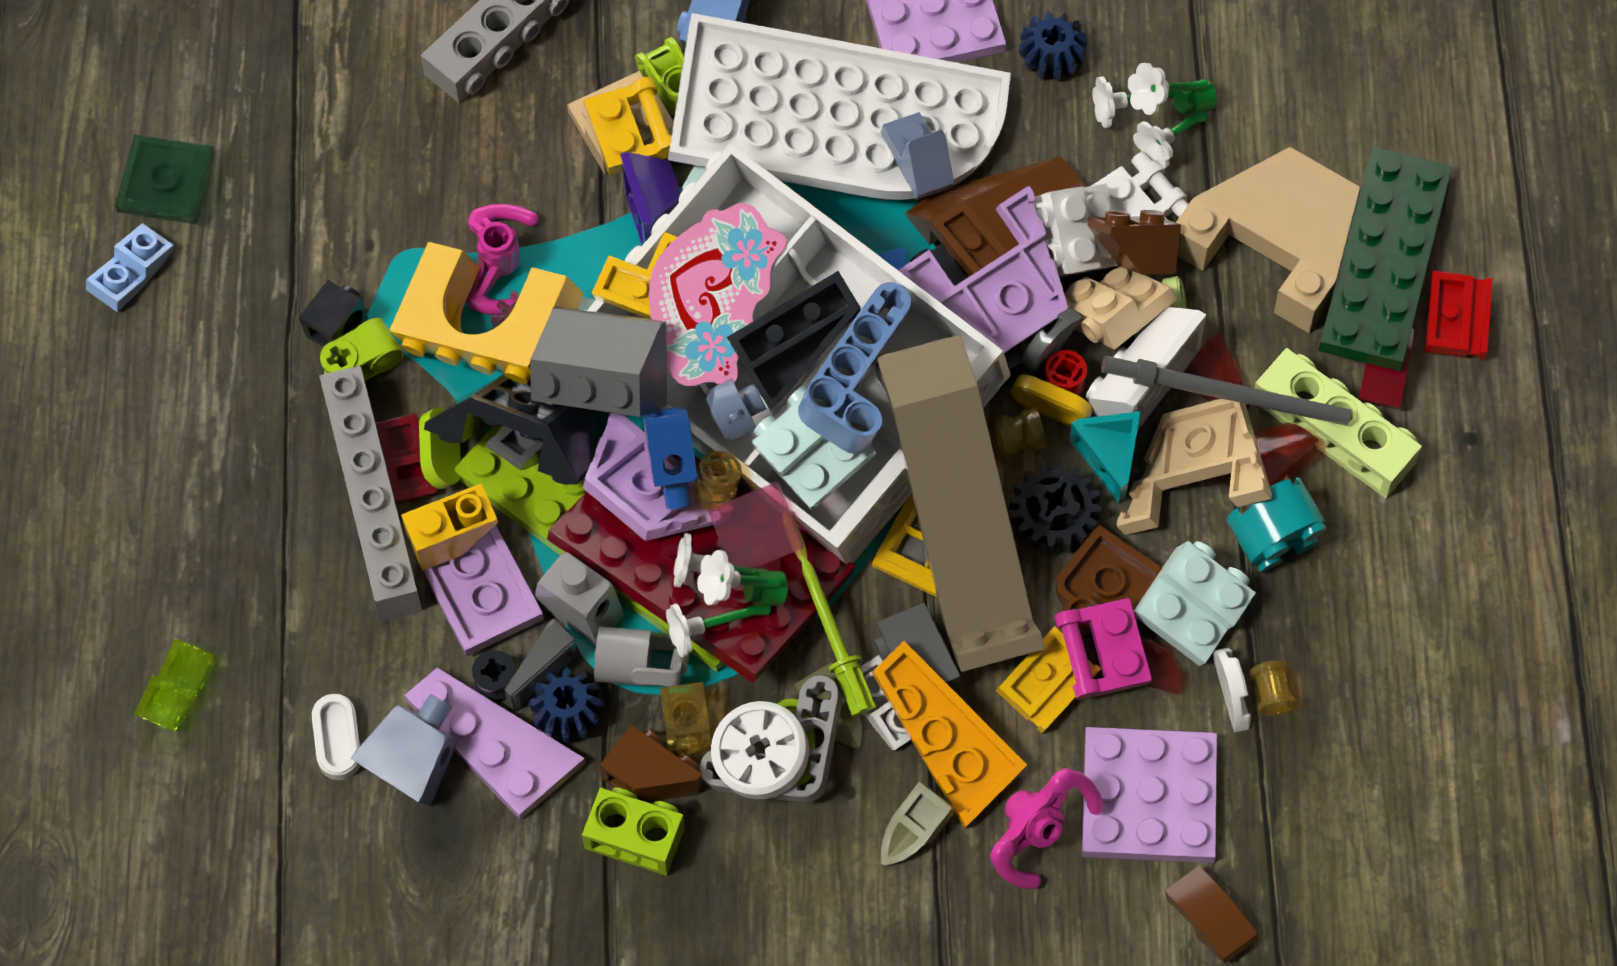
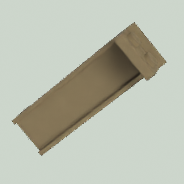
(959, 502)

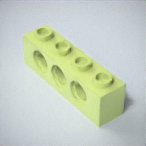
(1377, 468)

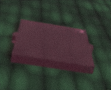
(756, 527)

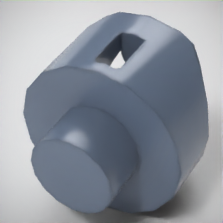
(735, 408)

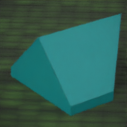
(1108, 448)

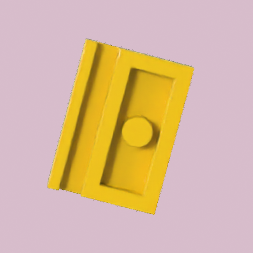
(1043, 682)

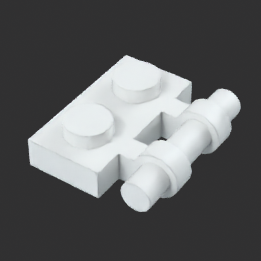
(1128, 192)

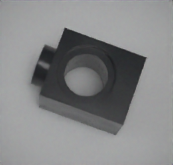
(332, 313)

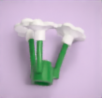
(1148, 92)
(715, 581)

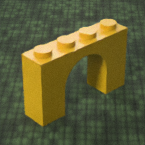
(433, 308)

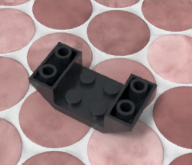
(566, 431)

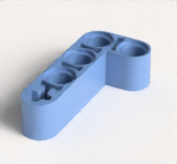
(858, 359)

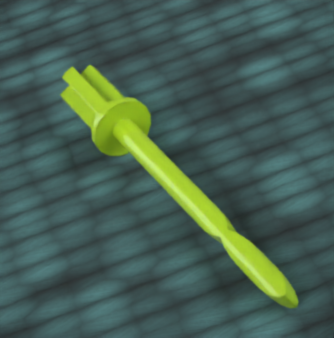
(847, 667)

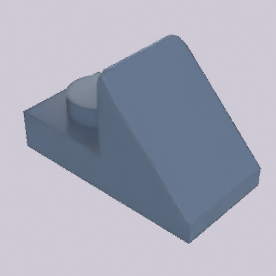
(919, 154)

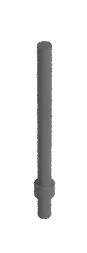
(1147, 373)

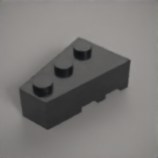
(795, 338)

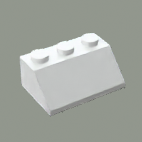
(1169, 341)

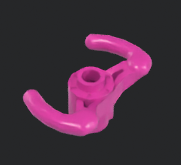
(496, 251)
(1037, 821)

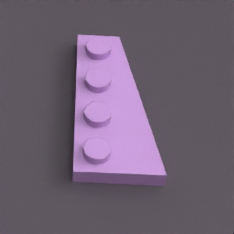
(499, 747)

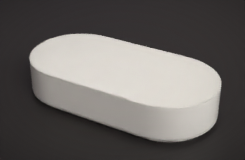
(335, 736)

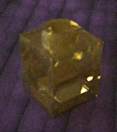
(681, 701)

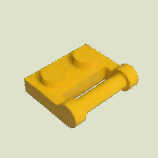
(616, 126)

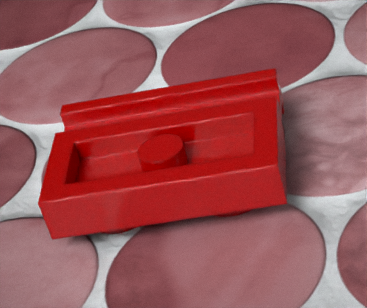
(1458, 315)

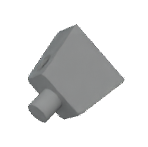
(575, 593)

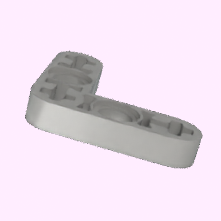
(819, 772)

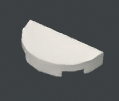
(1233, 688)

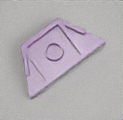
(624, 484)

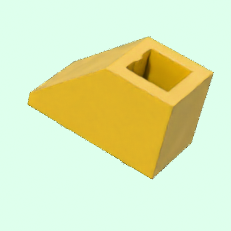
(449, 526)

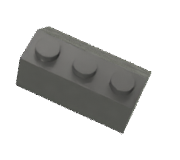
(601, 362)

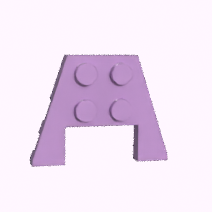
(1012, 293)

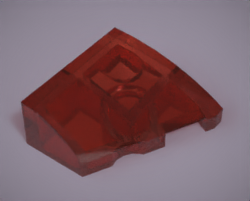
(1284, 450)

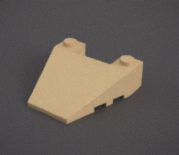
(1287, 213)

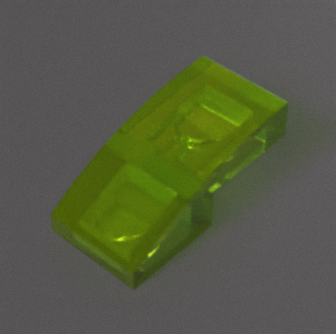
(176, 686)

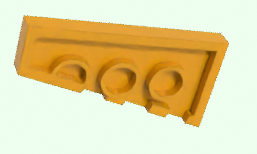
(951, 738)

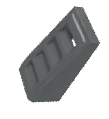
(550, 653)

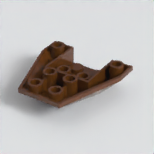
(967, 215)

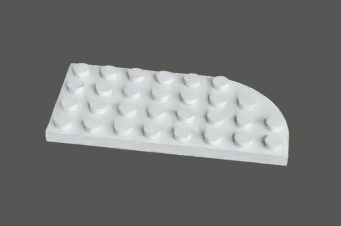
(818, 106)

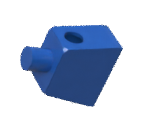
(666, 435)

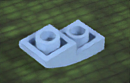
(133, 265)

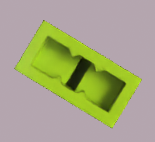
(628, 840)

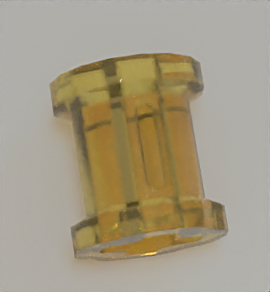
(1273, 687)

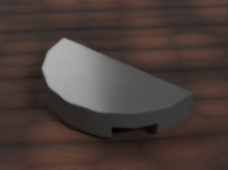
(1046, 344)

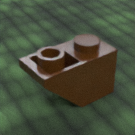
(1139, 242)
(649, 769)

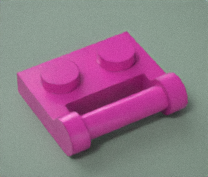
(1116, 645)

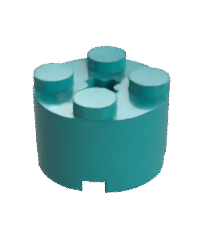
(1278, 525)

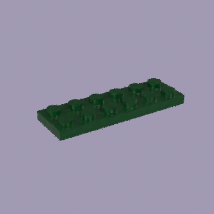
(1385, 259)

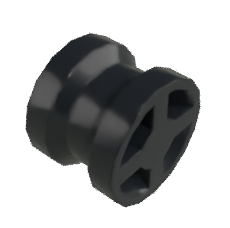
(493, 685)

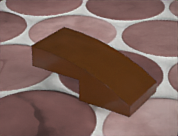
(1212, 913)

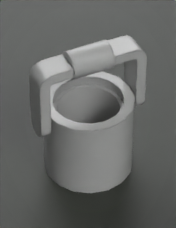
(626, 658)

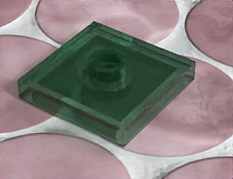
(165, 179)

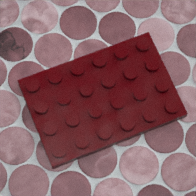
(647, 576)

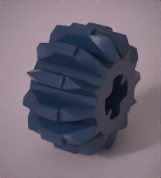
(1066, 49)
(563, 690)

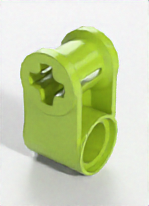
(665, 68)
(367, 346)

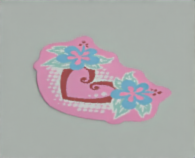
(709, 289)

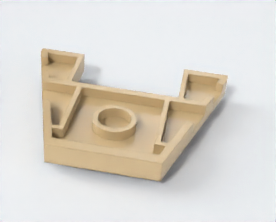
(1194, 447)

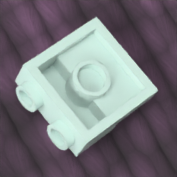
(803, 457)
(1194, 601)

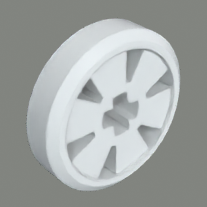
(736, 740)

